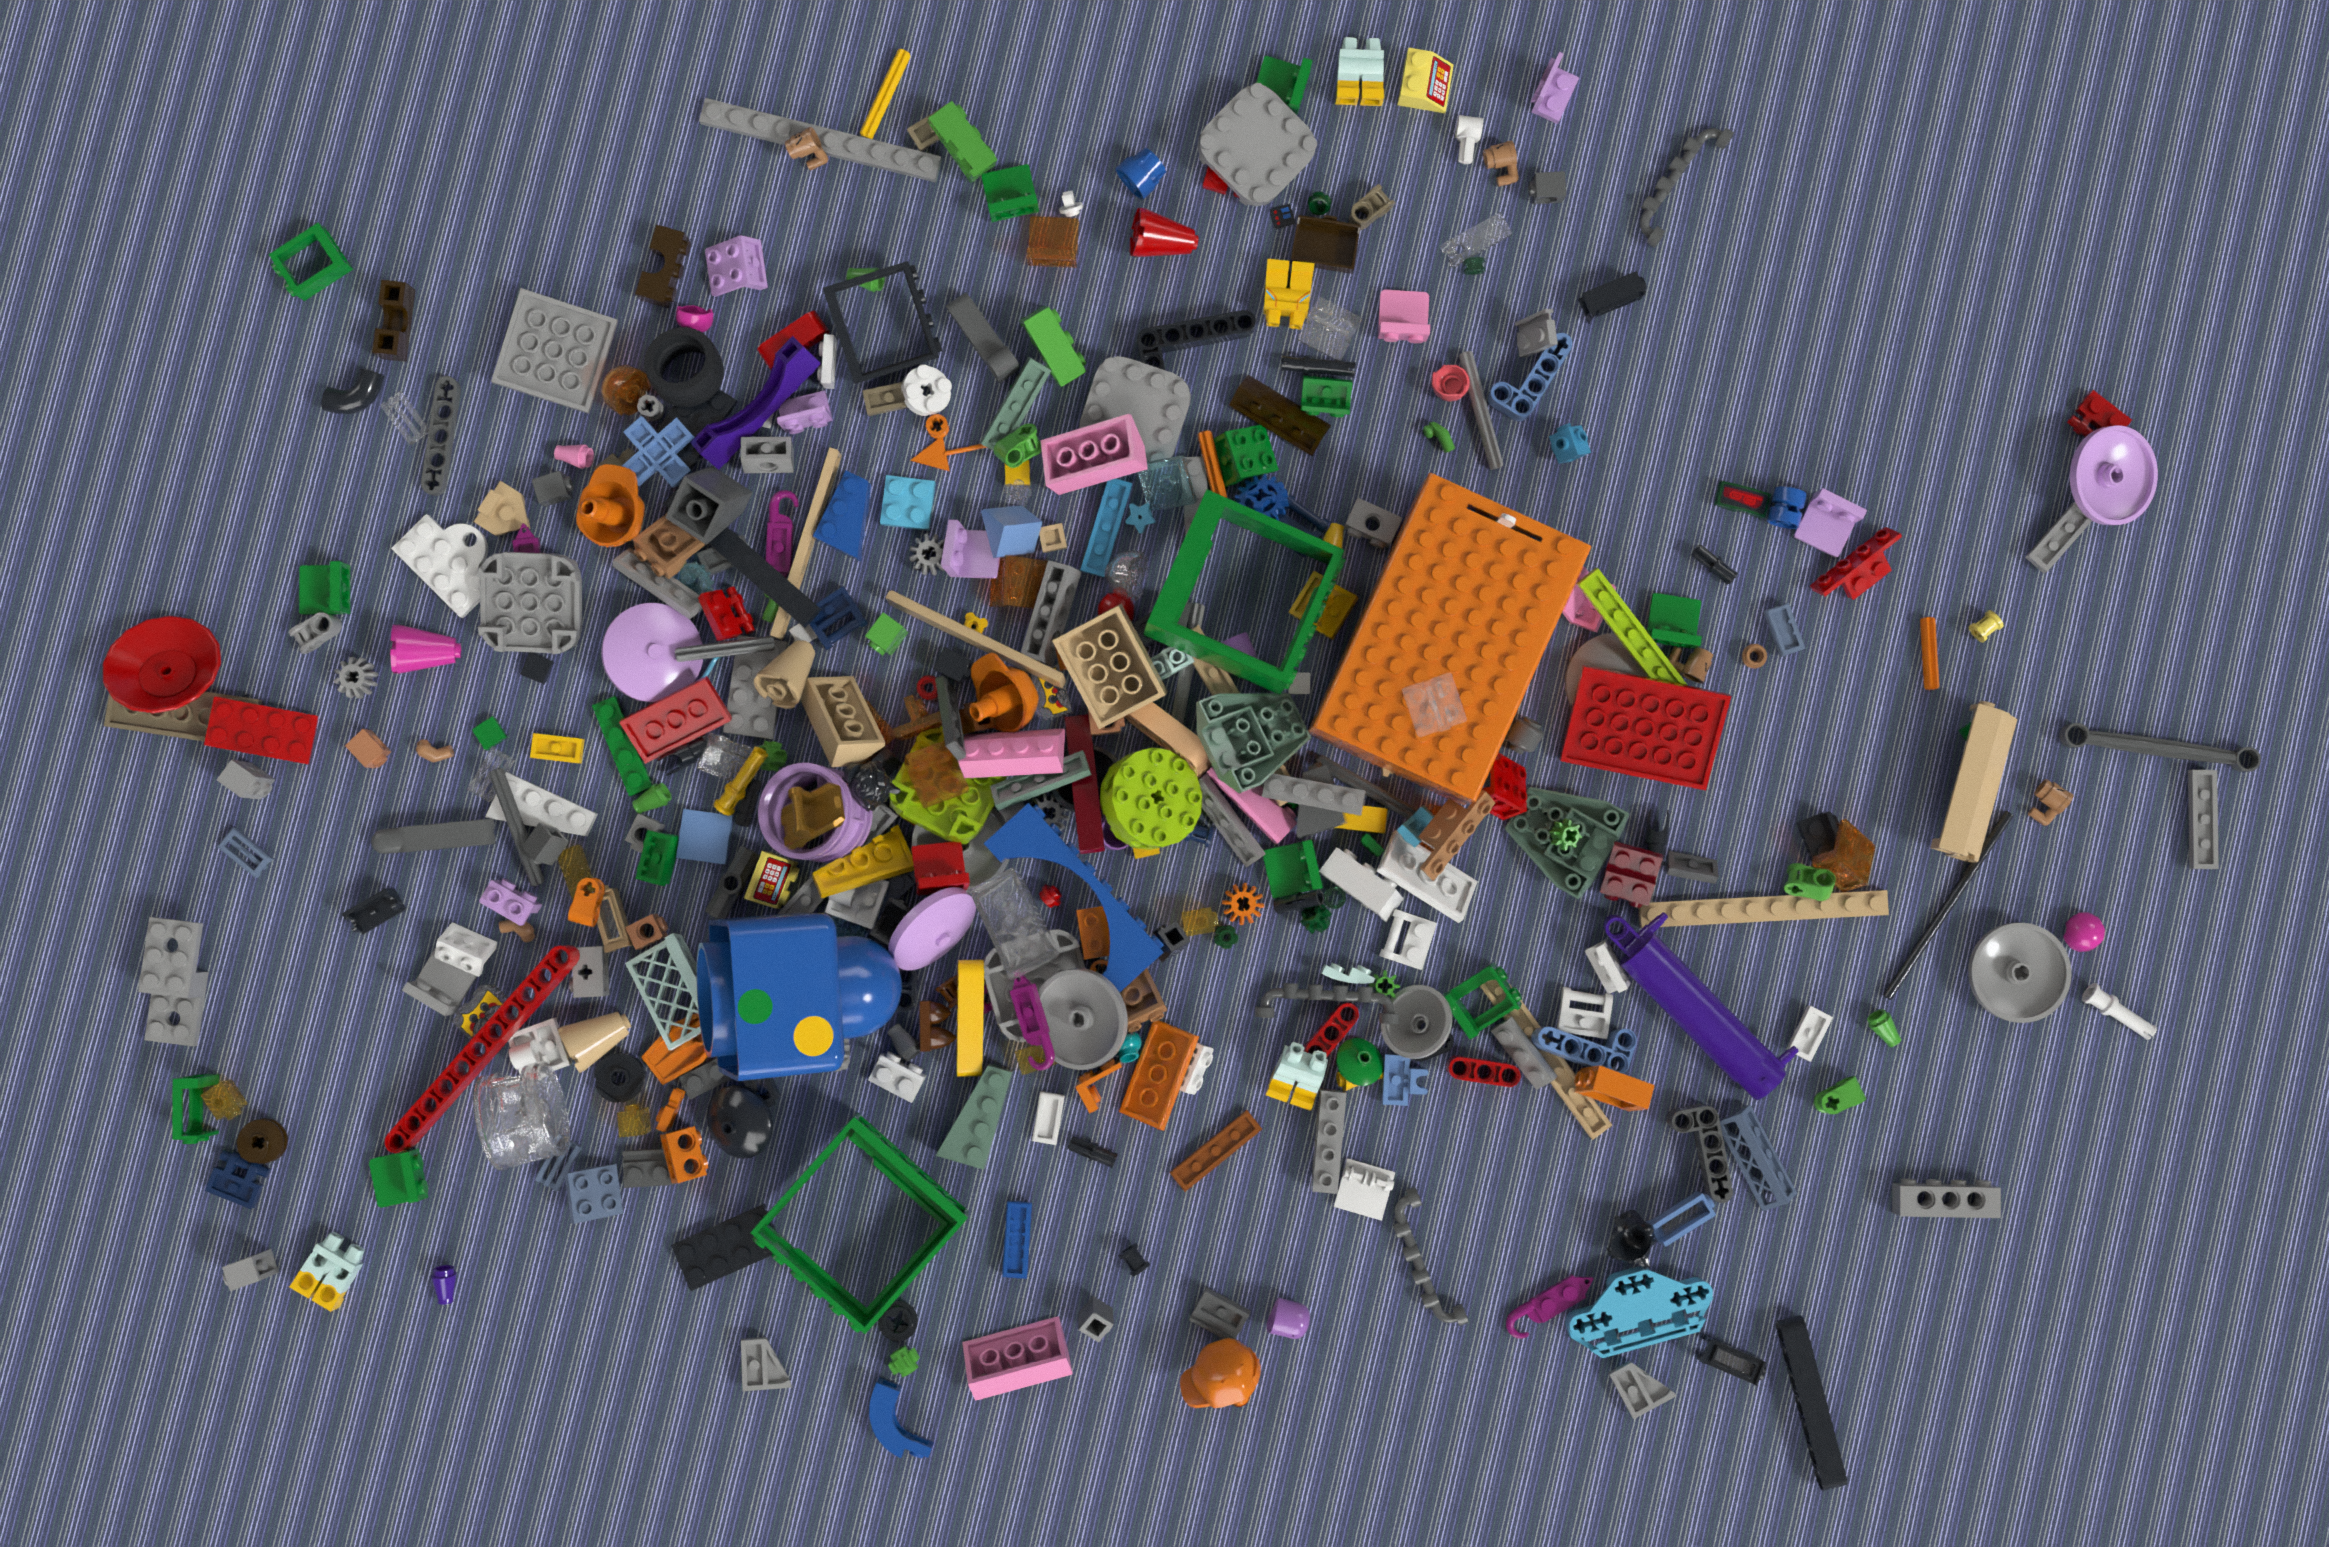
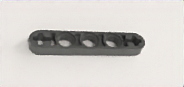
(436, 424)

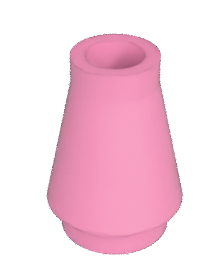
(576, 455)

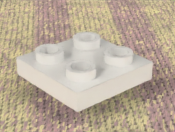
(859, 904)
(539, 1044)

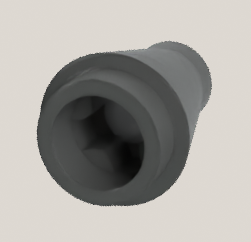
(904, 1043)

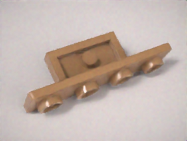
(1450, 830)

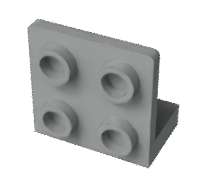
(440, 986)

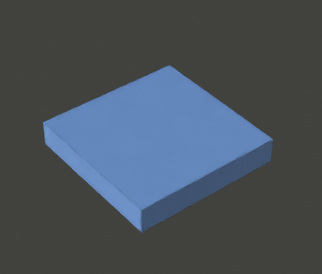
(704, 836)

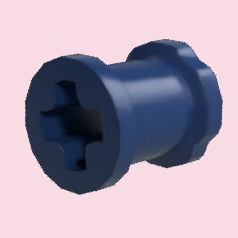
(1201, 834)

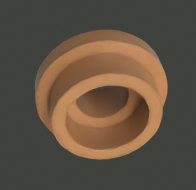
(1761, 656)

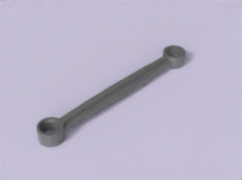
(2160, 747)

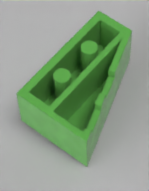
(962, 141)
(1054, 345)

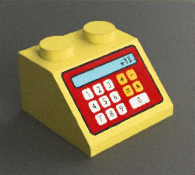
(1425, 81)
(771, 880)

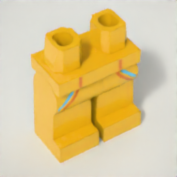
(1285, 301)

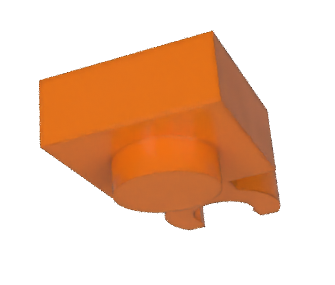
(667, 1115)

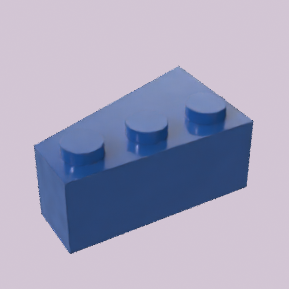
(846, 517)

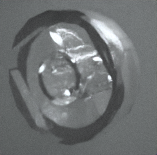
(1126, 574)

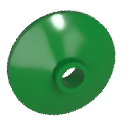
(1351, 1065)

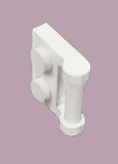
(1416, 940)
(1584, 1021)

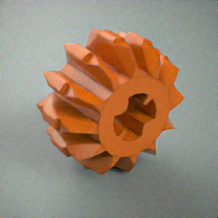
(1251, 902)

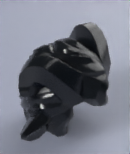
(869, 784)
(1631, 1239)

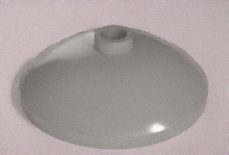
(1417, 1006)

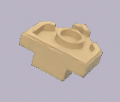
(502, 511)

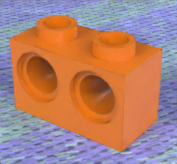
(677, 1156)

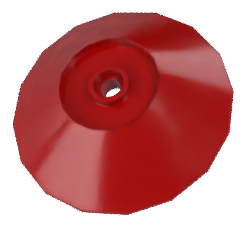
(148, 651)

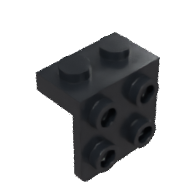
(893, 914)

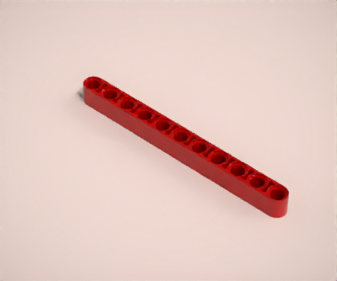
(471, 1052)

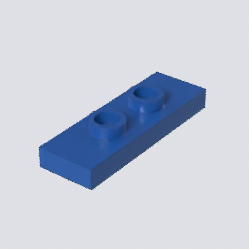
(1017, 1239)

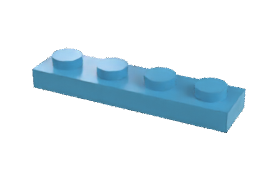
(1106, 527)

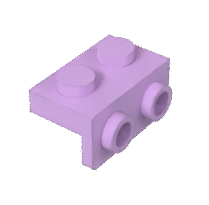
(510, 902)

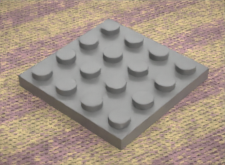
(554, 351)

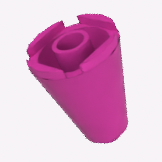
(421, 649)

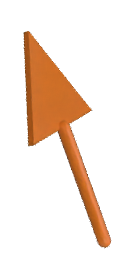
(936, 455)

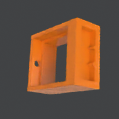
(1613, 1088)

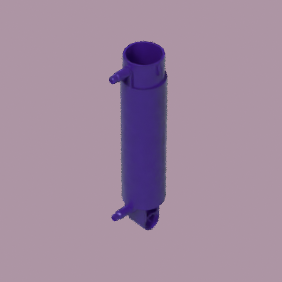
(1698, 1009)

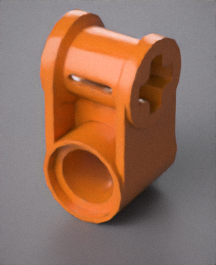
(586, 905)

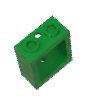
(323, 278)

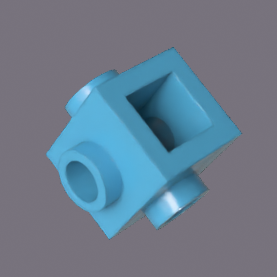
(1569, 443)

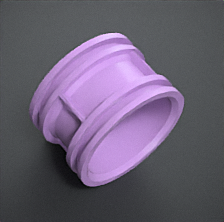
(837, 841)

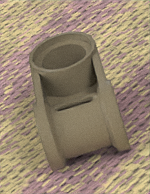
(1373, 205)

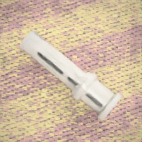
(2110, 1005)

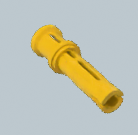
(735, 790)

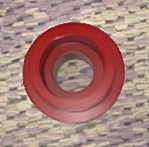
(921, 687)
(1050, 896)

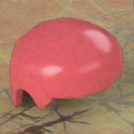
(1450, 383)

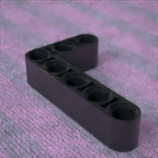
(1186, 341)

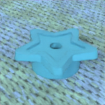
(1146, 514)

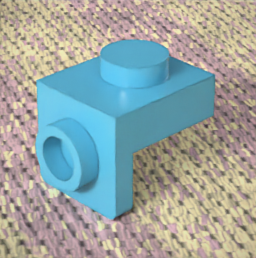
(1415, 825)

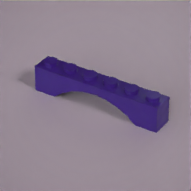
(790, 369)

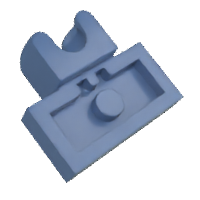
(1400, 1080)

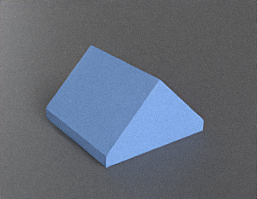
(1011, 530)

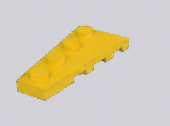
(874, 862)

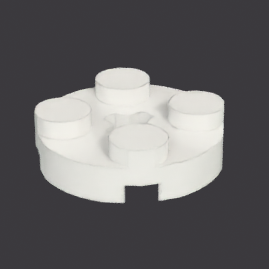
(913, 393)

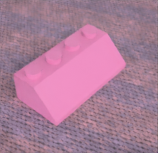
(1093, 455)
(1013, 753)
(1264, 812)
(1016, 1358)

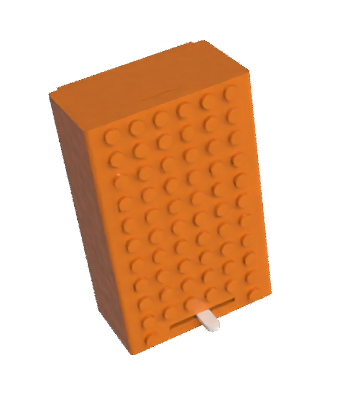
(1458, 595)

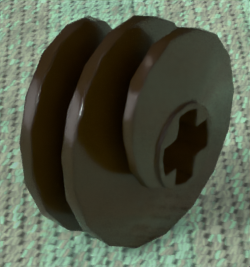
(250, 1138)

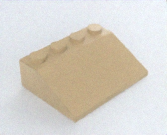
(1110, 666)

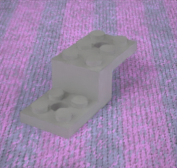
(173, 981)

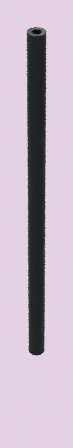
(1947, 906)

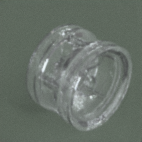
(521, 1116)

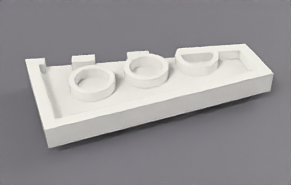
(544, 807)

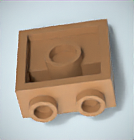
(665, 547)
(1142, 1001)

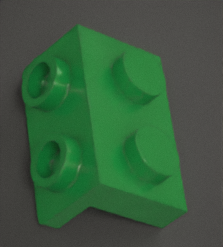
(1326, 396)

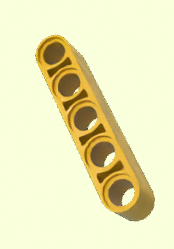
(970, 1018)

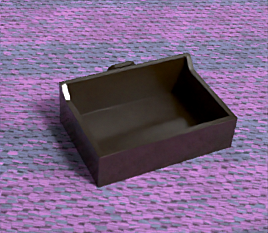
(1326, 243)

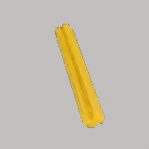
(885, 93)

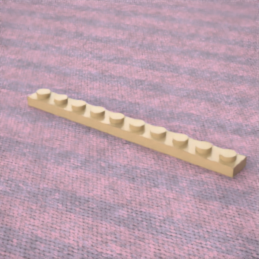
(1766, 909)

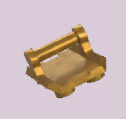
(811, 814)

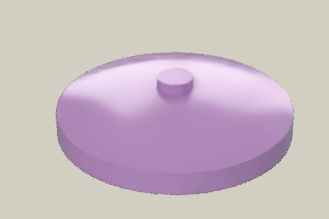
(2113, 475)
(641, 651)
(932, 928)

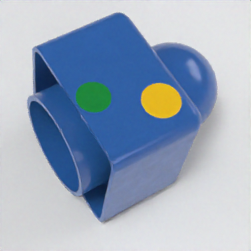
(788, 993)

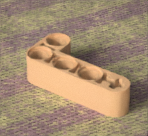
(1171, 736)

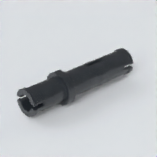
(1317, 366)

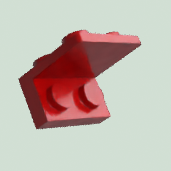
(1507, 788)
(939, 867)

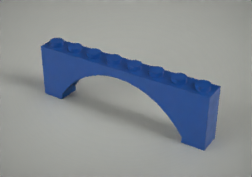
(1031, 837)

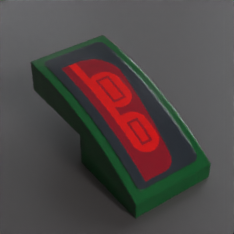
(1742, 499)

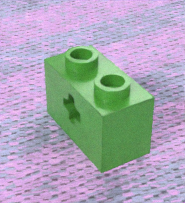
(886, 635)

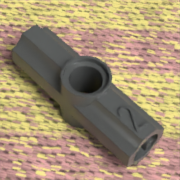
(724, 897)

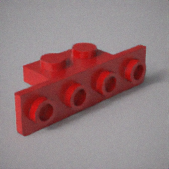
(1860, 568)

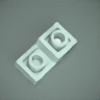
(1170, 662)
(1355, 975)

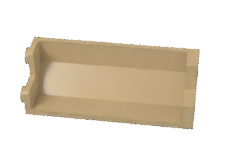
(1976, 783)

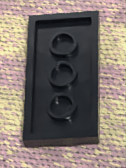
(696, 419)
(721, 1249)

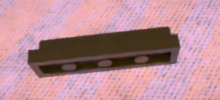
(1279, 415)

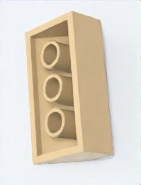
(841, 719)

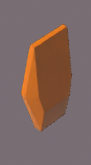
(671, 1064)

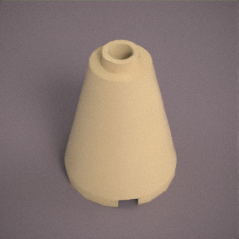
(786, 675)
(593, 1038)

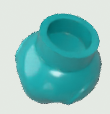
(1130, 1047)

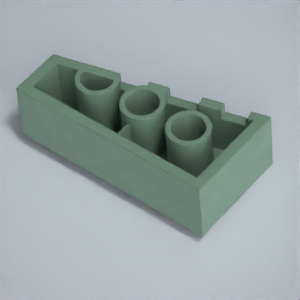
(976, 1125)

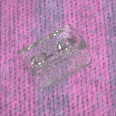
(723, 757)

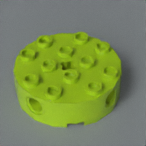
(1151, 799)

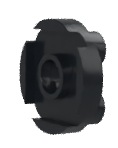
(634, 1074)

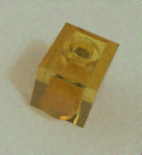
(1199, 921)
(224, 1100)
(633, 1121)

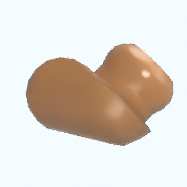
(432, 754)
(526, 931)

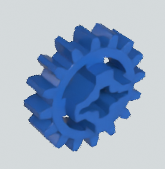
(1259, 498)

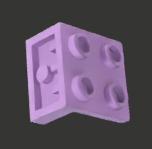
(1553, 91)
(736, 265)
(804, 412)
(1828, 522)
(968, 553)

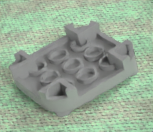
(1256, 145)
(1152, 397)
(530, 602)
(999, 984)

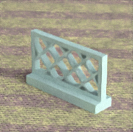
(686, 966)

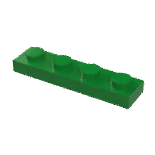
(623, 751)

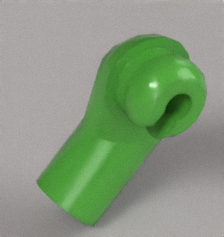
(1441, 433)
(770, 611)

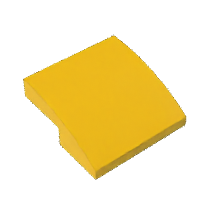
(1336, 611)

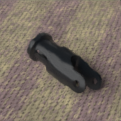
(688, 753)
(1657, 840)

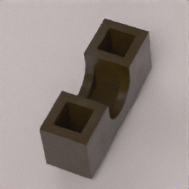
(660, 286)
(393, 338)

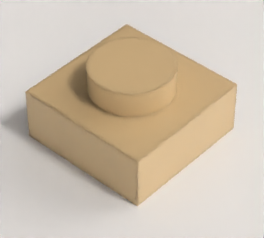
(1052, 538)

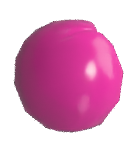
(694, 317)
(2084, 932)

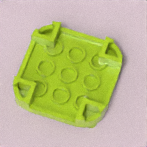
(953, 819)

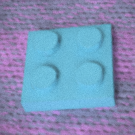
(907, 503)

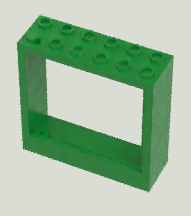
(1184, 573)
(907, 1177)

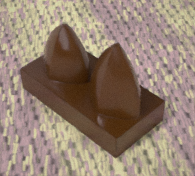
(931, 1036)

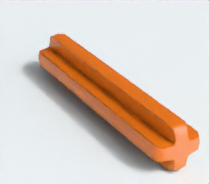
(1211, 462)
(1929, 653)

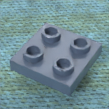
(593, 1193)

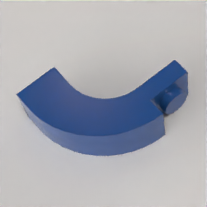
(886, 1425)

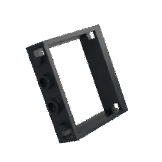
(843, 332)

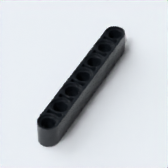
(1811, 1403)

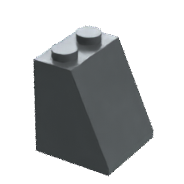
(707, 503)

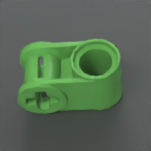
(1018, 447)
(1809, 882)
(1843, 1095)

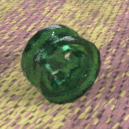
(1474, 266)
(1340, 903)

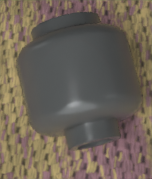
(1524, 735)

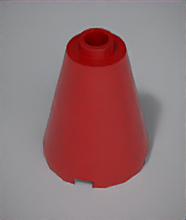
(1160, 236)

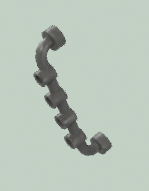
(1677, 167)
(1316, 992)
(1413, 1254)

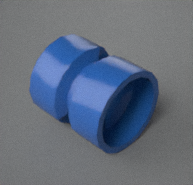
(1786, 508)

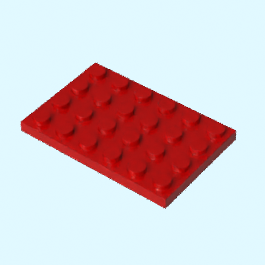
(1644, 727)

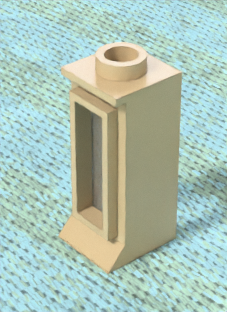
(613, 921)

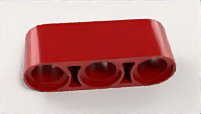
(807, 330)
(1342, 1026)
(1495, 1071)

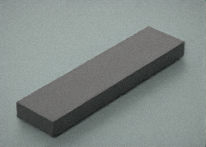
(950, 718)

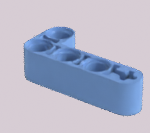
(1536, 376)
(1582, 1046)

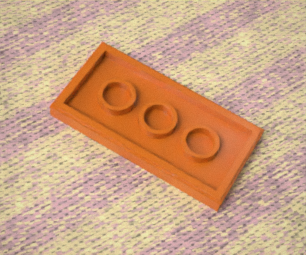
(1159, 1074)

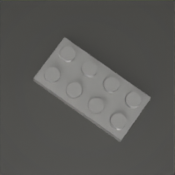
(749, 710)

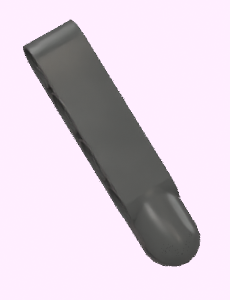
(434, 836)

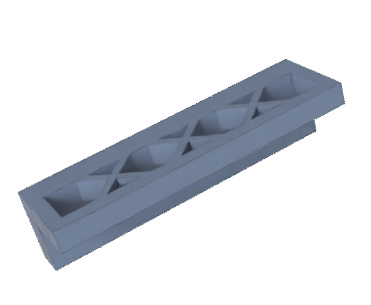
(1765, 1157)

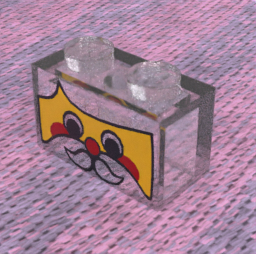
(1052, 699)
(479, 1010)

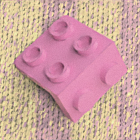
(1403, 316)
(1580, 610)

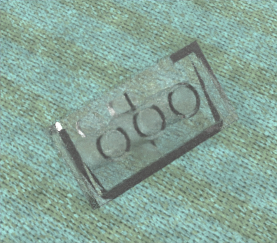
(1014, 923)

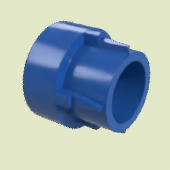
(1141, 173)

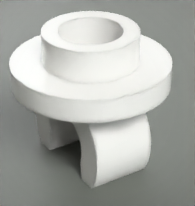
(1070, 207)

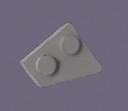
(761, 1366)
(1639, 1389)

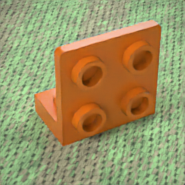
(1090, 1094)

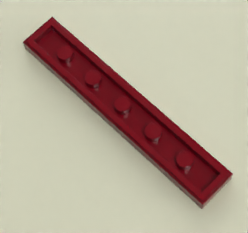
(1085, 789)

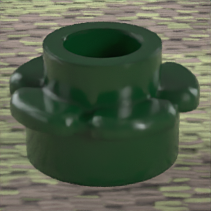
(1319, 208)
(1225, 930)

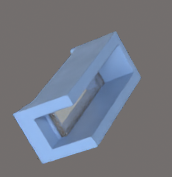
(1682, 1218)

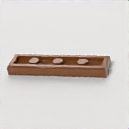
(1215, 1150)

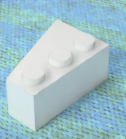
(1362, 883)

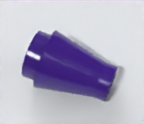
(444, 1283)

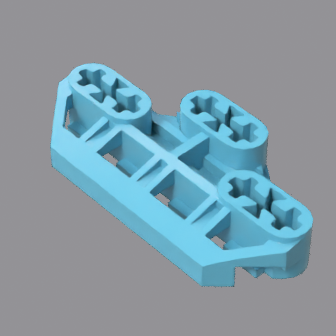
(1633, 1309)

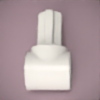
(1468, 133)

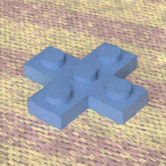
(658, 451)

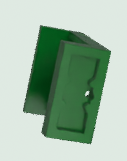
(1474, 1026)
(195, 1126)

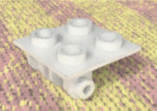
(1364, 1189)

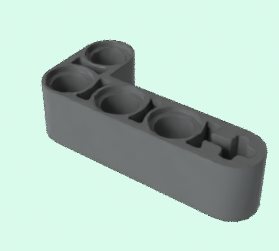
(983, 338)
(1706, 1154)

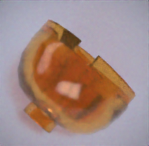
(623, 389)

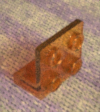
(1053, 242)
(1017, 582)
(935, 774)
(1850, 858)

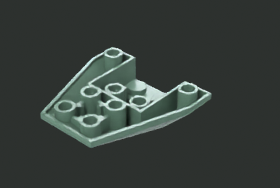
(1249, 735)
(1576, 867)

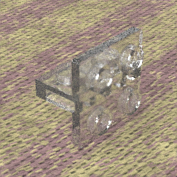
(1329, 329)
(1434, 705)

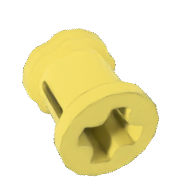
(1986, 626)

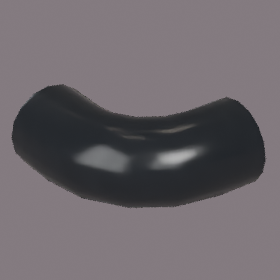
(357, 397)

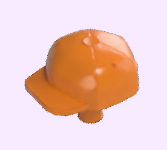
(610, 506)
(1002, 694)
(1221, 1376)

